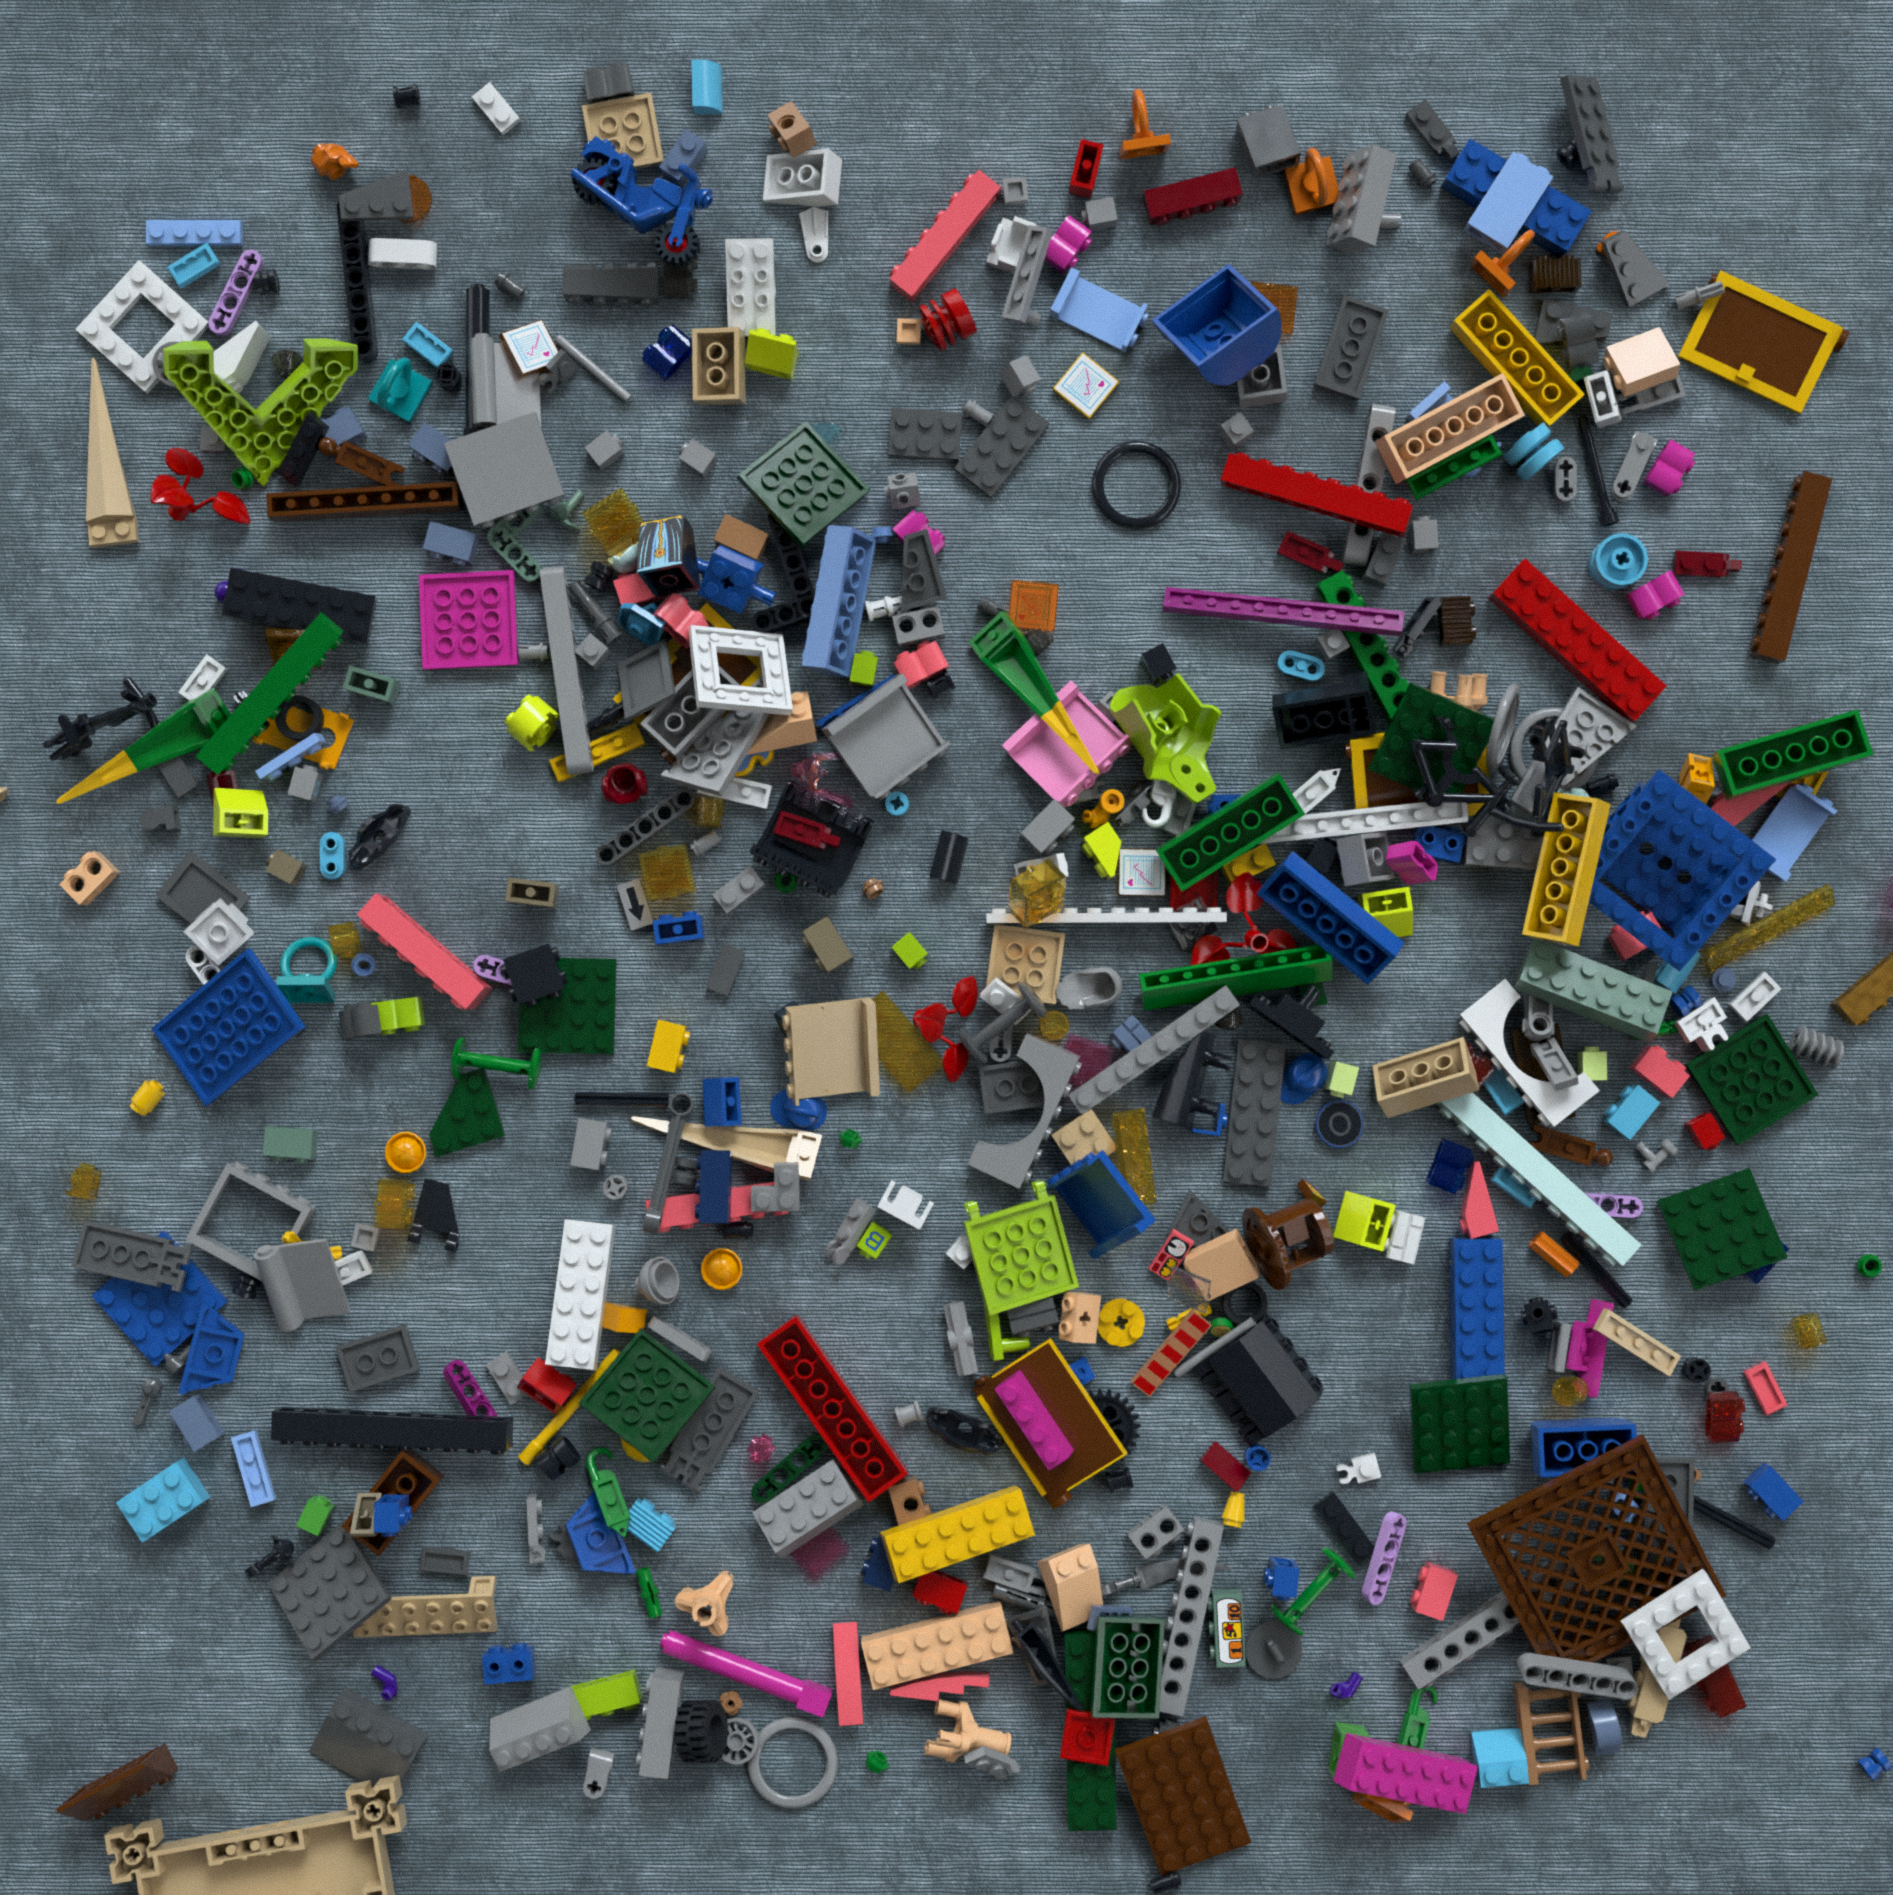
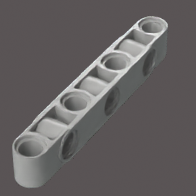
(1370, 468)

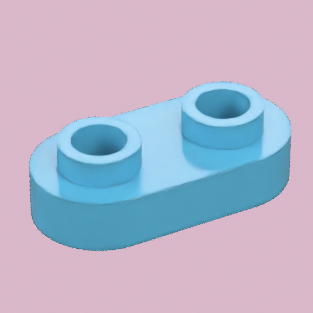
(1300, 665)
(332, 855)

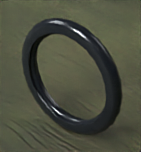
(1141, 447)

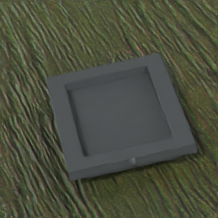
(646, 679)
(196, 886)

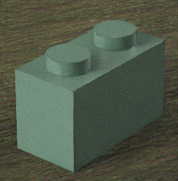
(371, 685)
(290, 1142)

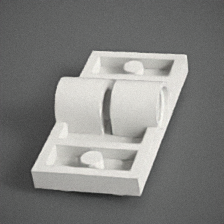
(751, 284)

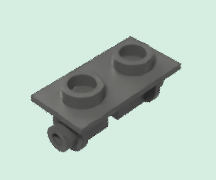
(1137, 796)

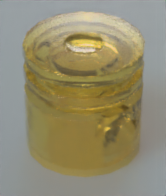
(709, 812)
(1053, 1025)
(1808, 1330)
(1570, 1391)

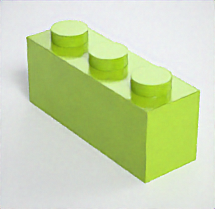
(609, 1693)

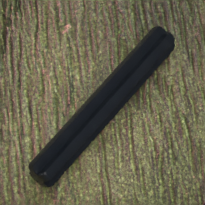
(621, 1099)
(1596, 1269)
(1733, 1523)

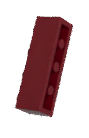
(1192, 196)

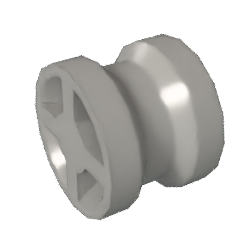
(611, 1188)

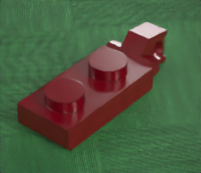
(1308, 554)
(1704, 564)
(805, 831)

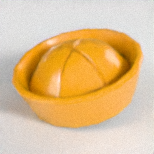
(405, 1152)
(721, 1269)

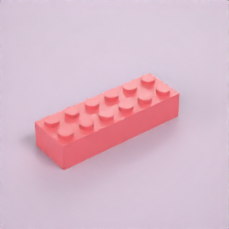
(424, 951)

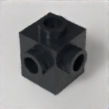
(1545, 1322)

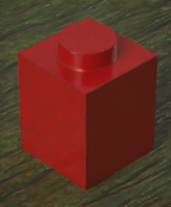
(1705, 1131)

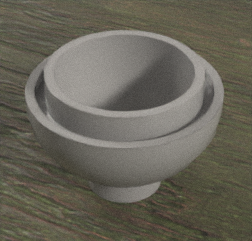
(658, 1281)

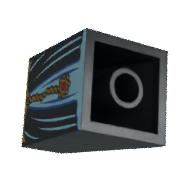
(668, 556)

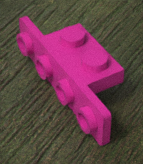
(1588, 1348)

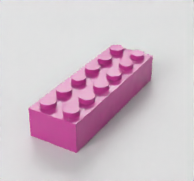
(1405, 1773)

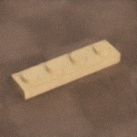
(1636, 1342)

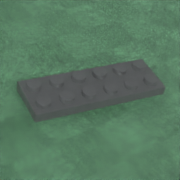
(1254, 1112)
(1680, 1476)

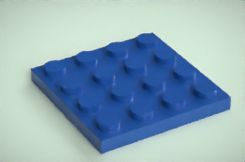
(156, 1316)

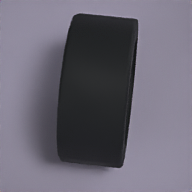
(318, 718)
(1257, 1315)

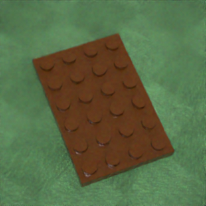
(1183, 1795)

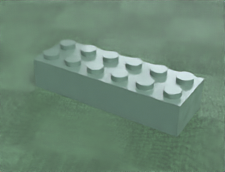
(1593, 990)

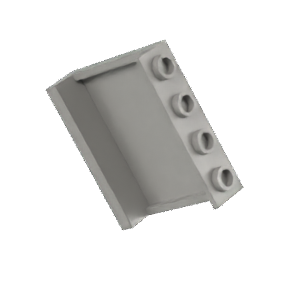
(505, 470)
(885, 738)

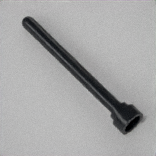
(1607, 515)

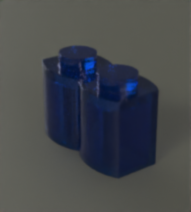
(668, 352)
(1449, 1165)

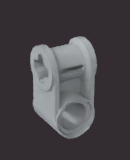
(598, 1769)

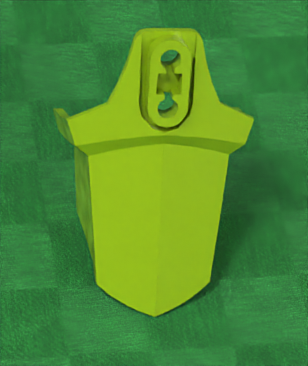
(1170, 733)

